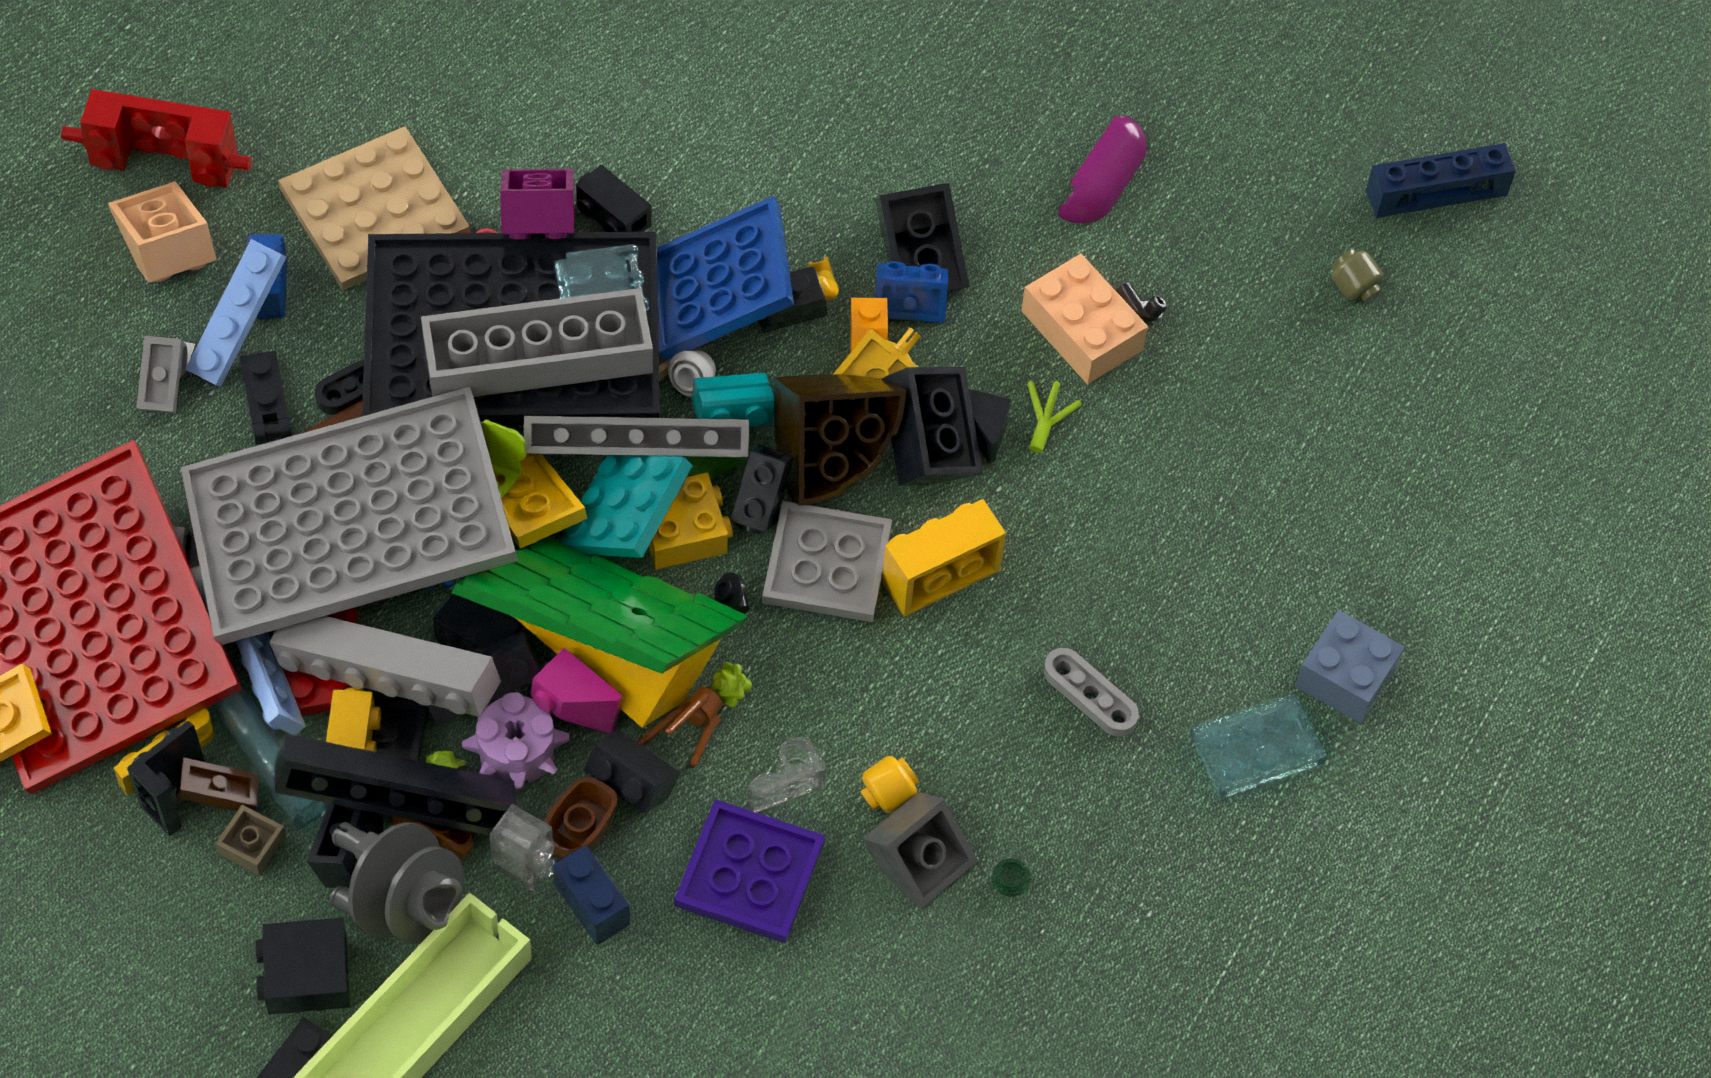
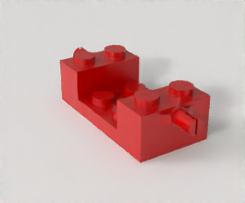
(123, 122)

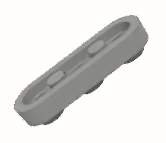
(1084, 679)

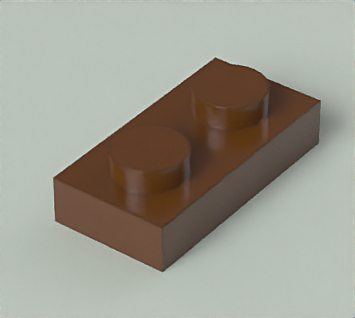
(216, 785)

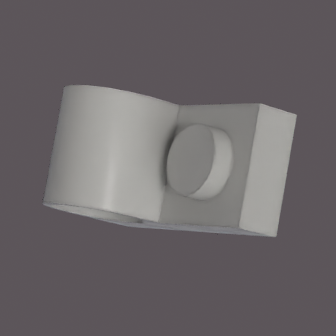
(161, 369)

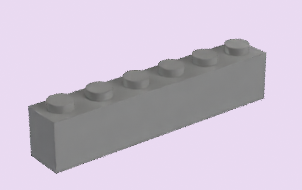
(636, 436)
(388, 663)

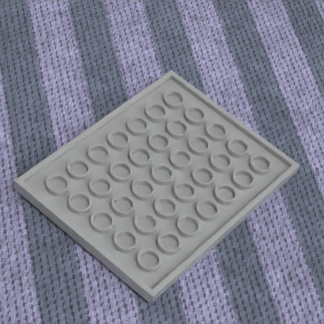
(346, 515)

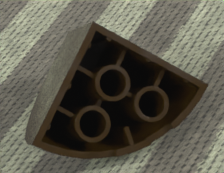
(833, 429)

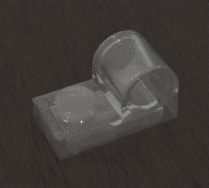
(790, 779)

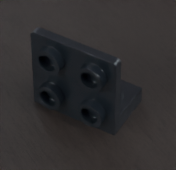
(156, 774)

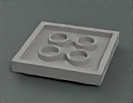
(827, 561)

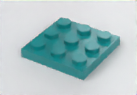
(626, 504)

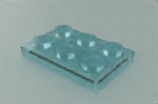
(1257, 745)

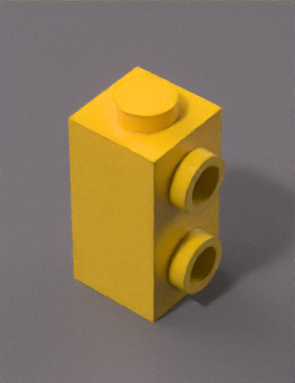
(353, 719)

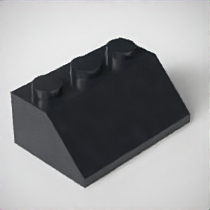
(937, 427)

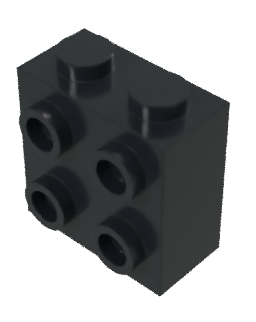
(303, 966)

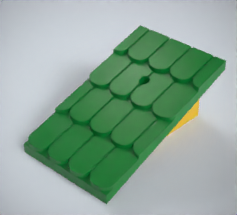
(623, 626)

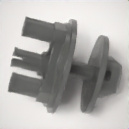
(400, 881)

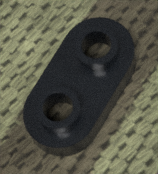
(342, 384)

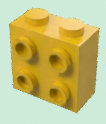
(692, 525)

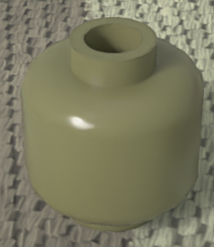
(1357, 275)

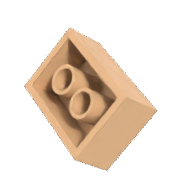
(1084, 318)

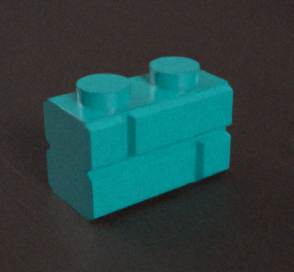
(734, 398)

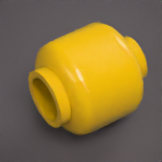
(889, 784)

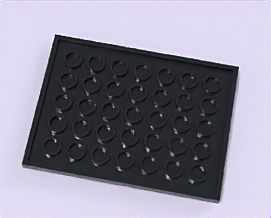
(473, 271)

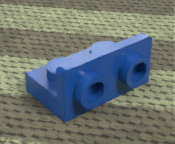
(913, 291)

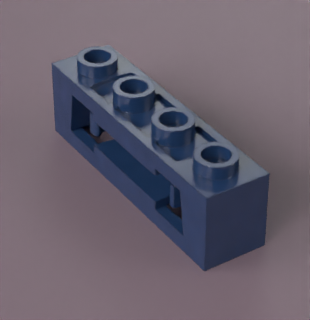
(1440, 180)

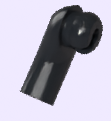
(1147, 310)

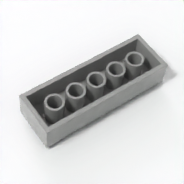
(538, 344)

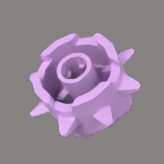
(515, 740)

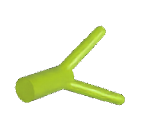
(1045, 420)

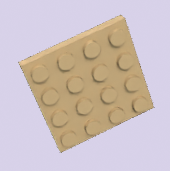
(367, 191)

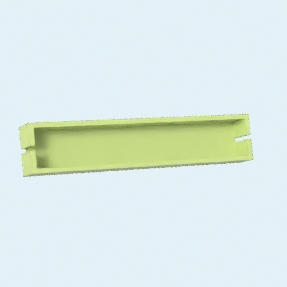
(427, 999)

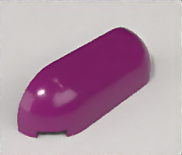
(1106, 171)

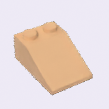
(163, 232)

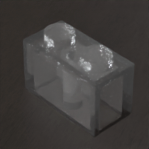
(523, 847)

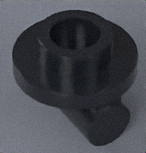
(731, 592)

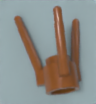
(698, 710)

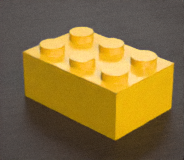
(943, 557)

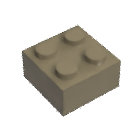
(250, 840)

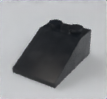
(923, 229)

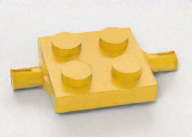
(879, 357)

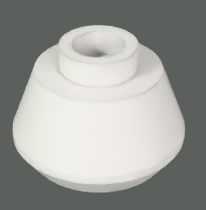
(686, 367)

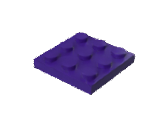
(749, 871)

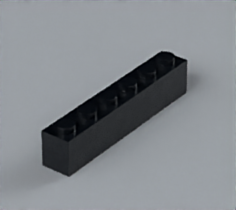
(391, 785)

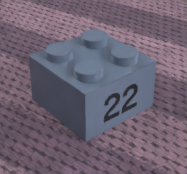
(1349, 666)

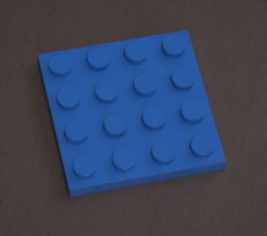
(722, 278)

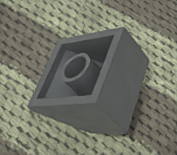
(921, 848)

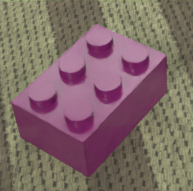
(537, 202)

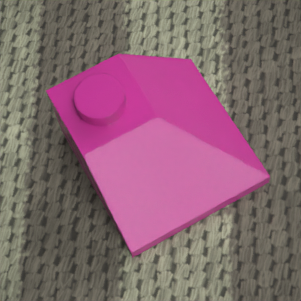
(576, 693)

